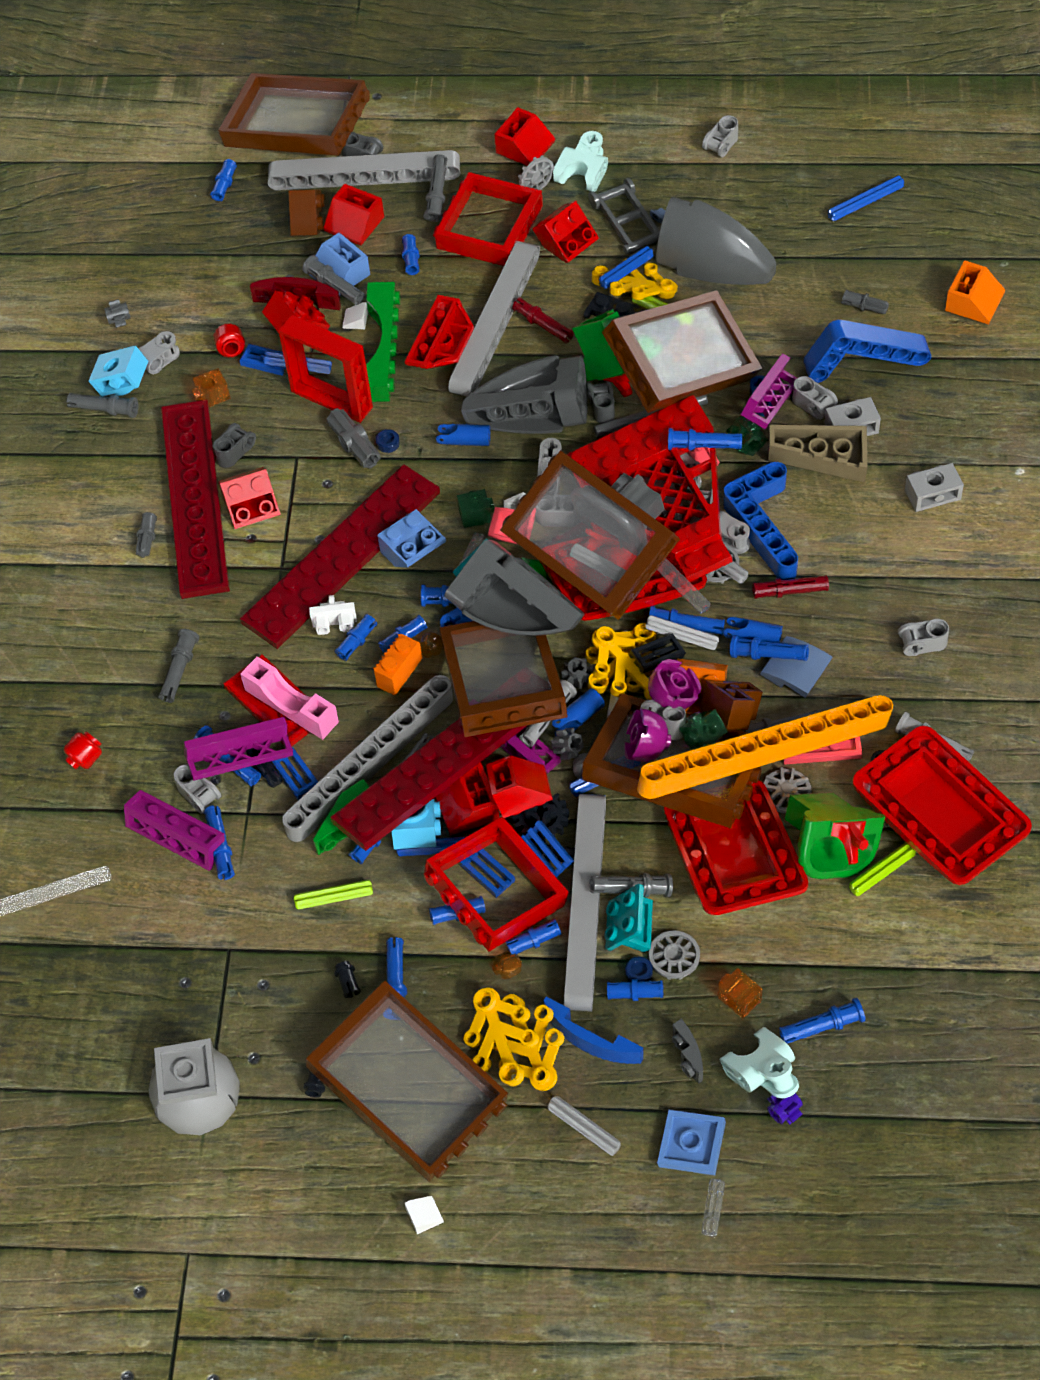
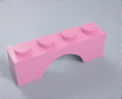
(309, 712)

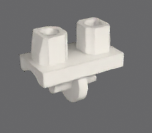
(333, 614)

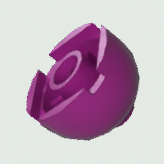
(673, 685)
(647, 736)

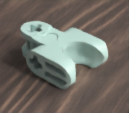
(584, 160)
(766, 1066)

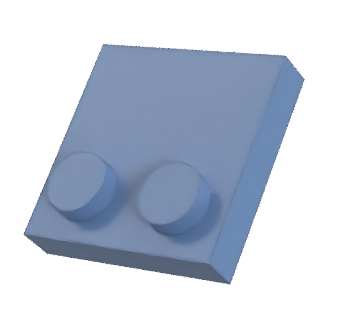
(691, 1142)

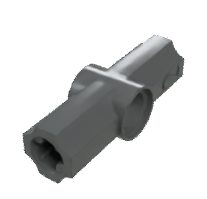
(353, 438)

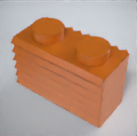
(397, 664)

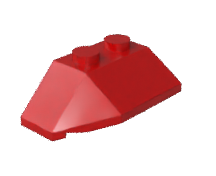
(441, 335)

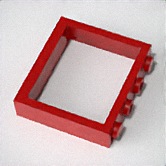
(479, 248)
(358, 399)
(525, 860)

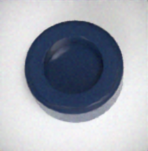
(387, 441)
(639, 968)

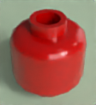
(229, 340)
(82, 750)

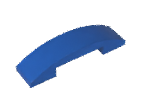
(620, 1051)

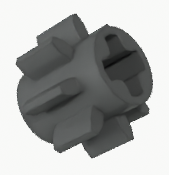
(117, 313)
(577, 672)
(567, 743)

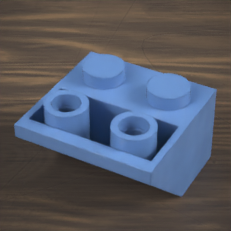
(344, 259)
(409, 540)

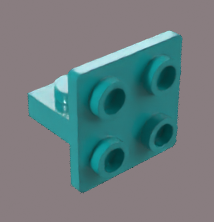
(629, 920)

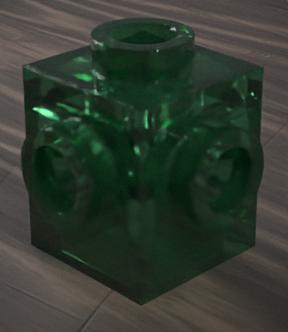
(752, 435)
(475, 508)
(702, 729)

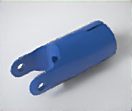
(464, 434)
(752, 628)
(580, 710)

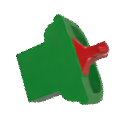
(599, 357)
(833, 835)

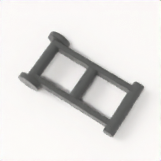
(628, 188)

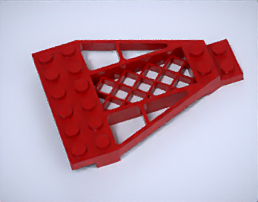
(645, 447)

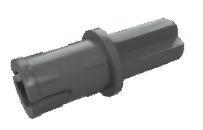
(864, 302)
(146, 534)

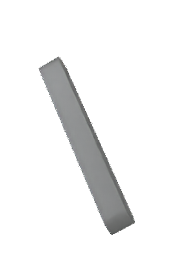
(359, 170)
(494, 319)
(365, 767)
(584, 904)

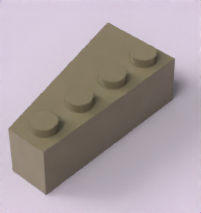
(821, 448)

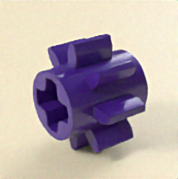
(785, 1108)

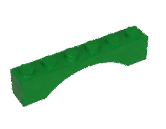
(382, 308)

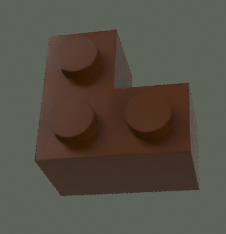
(304, 212)
(733, 701)

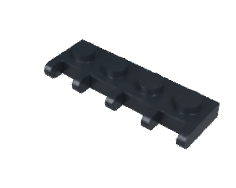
(602, 303)

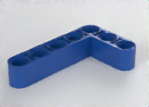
(866, 341)
(741, 503)

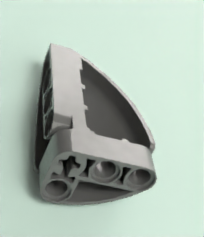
(711, 246)
(532, 397)
(510, 595)

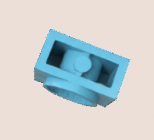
(118, 371)
(419, 829)

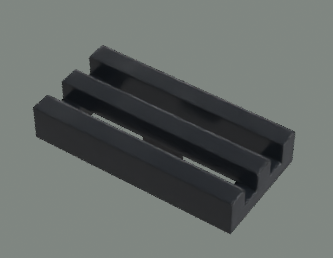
(641, 661)

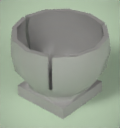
(193, 1087)

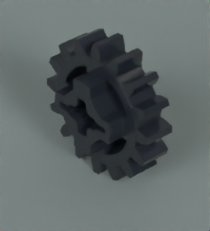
(554, 817)

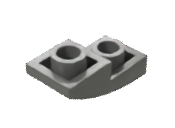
(690, 1056)

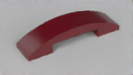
(324, 295)

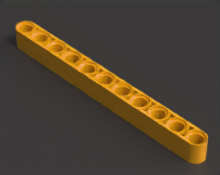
(764, 747)

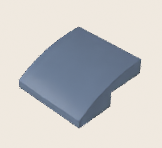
(797, 674)

